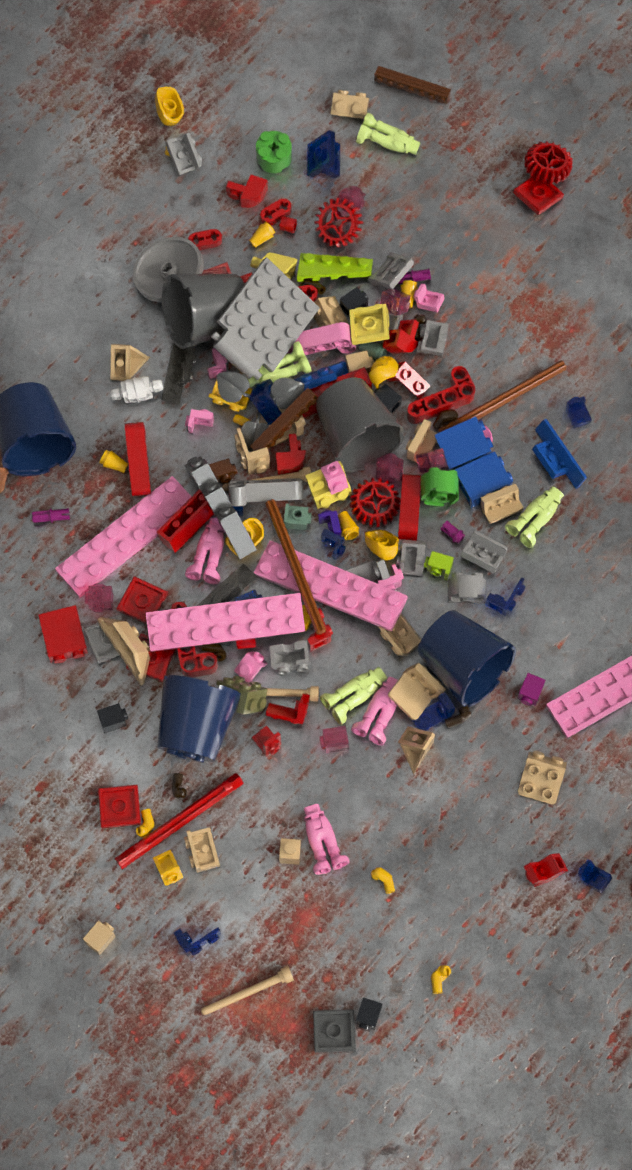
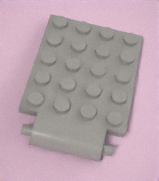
(263, 321)

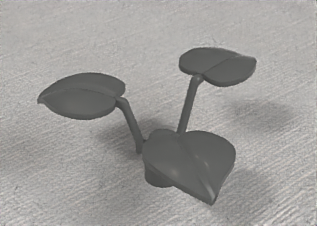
(234, 385)

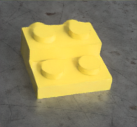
(369, 324)
(320, 491)

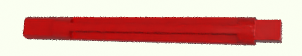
(178, 821)

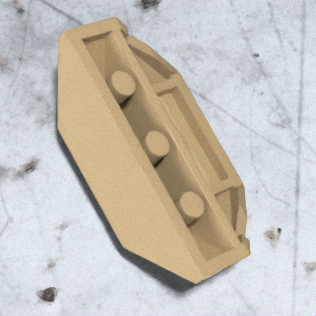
(128, 645)

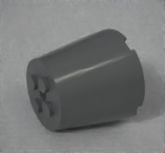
(195, 304)
(357, 424)

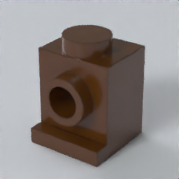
(223, 470)

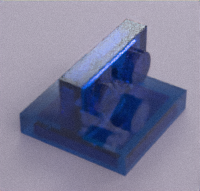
(323, 156)

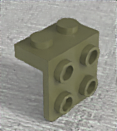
(252, 694)

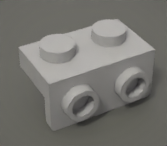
(183, 154)
(484, 552)

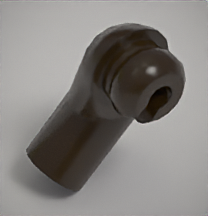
(422, 320)
(445, 416)
(456, 720)

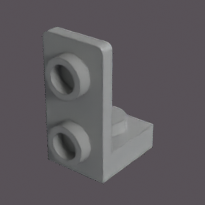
(371, 570)

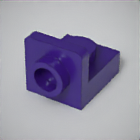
(331, 518)

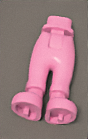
(211, 540)
(381, 702)
(319, 829)

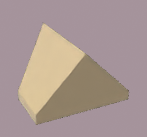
(125, 361)
(415, 745)

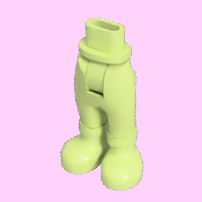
(396, 139)
(297, 355)
(542, 506)
(362, 685)

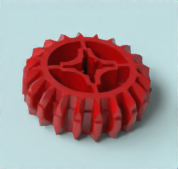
(537, 162)
(335, 214)
(390, 498)

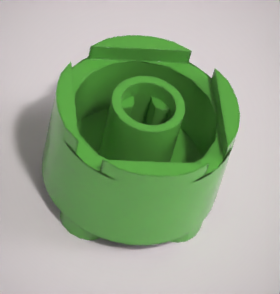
(273, 151)
(439, 487)

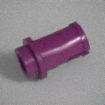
(452, 532)

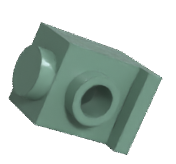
(293, 522)

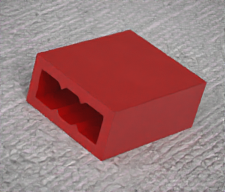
(63, 634)

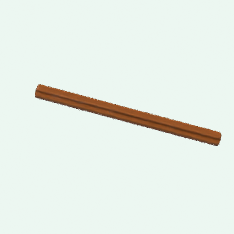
(510, 394)
(295, 567)

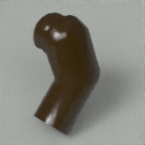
(320, 288)
(217, 650)
(178, 791)

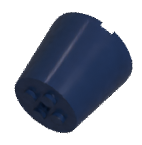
(32, 431)
(465, 656)
(194, 717)

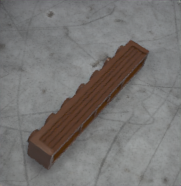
(412, 84)
(285, 420)

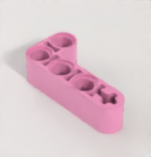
(326, 338)

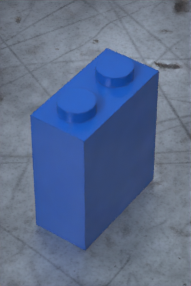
(464, 443)
(482, 477)

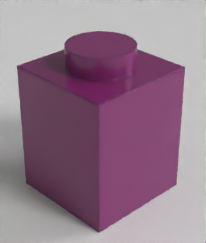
(531, 689)

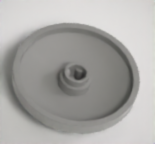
(162, 259)

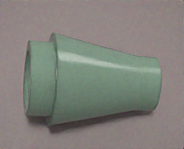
(373, 349)

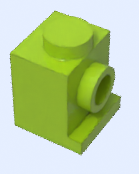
(439, 564)

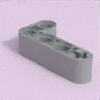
(263, 490)

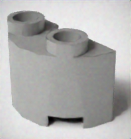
(433, 338)
(412, 557)
(467, 588)
(290, 657)

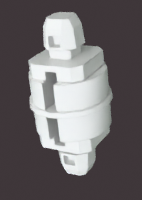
(136, 389)

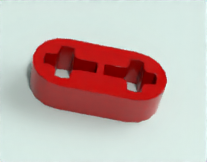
(275, 211)
(205, 239)

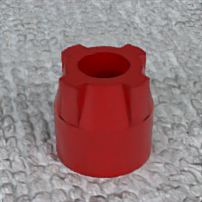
(288, 224)

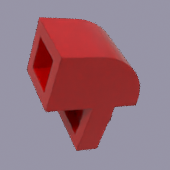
(249, 195)
(402, 339)
(292, 460)
(545, 869)

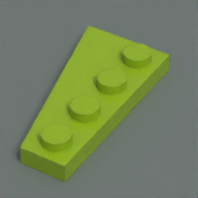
(330, 266)

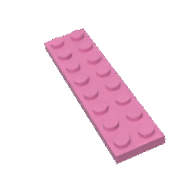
(122, 537)
(334, 587)
(225, 622)
(593, 699)

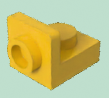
(168, 867)

